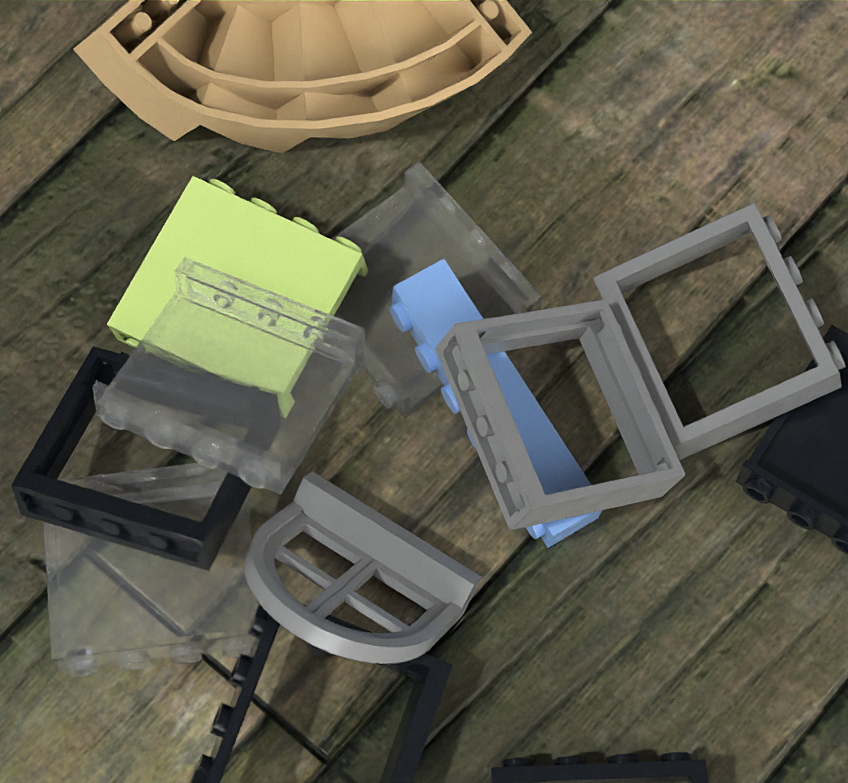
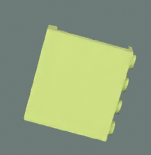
(243, 242)

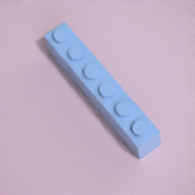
(429, 308)

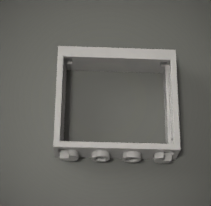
(805, 313)
(497, 436)

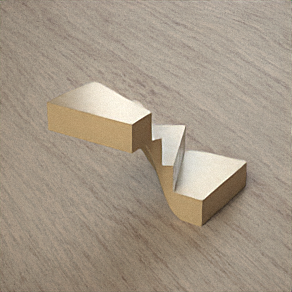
(296, 66)

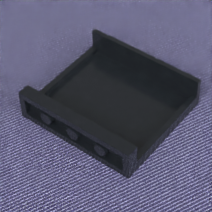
(805, 460)

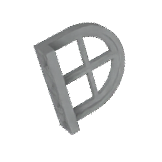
(377, 550)

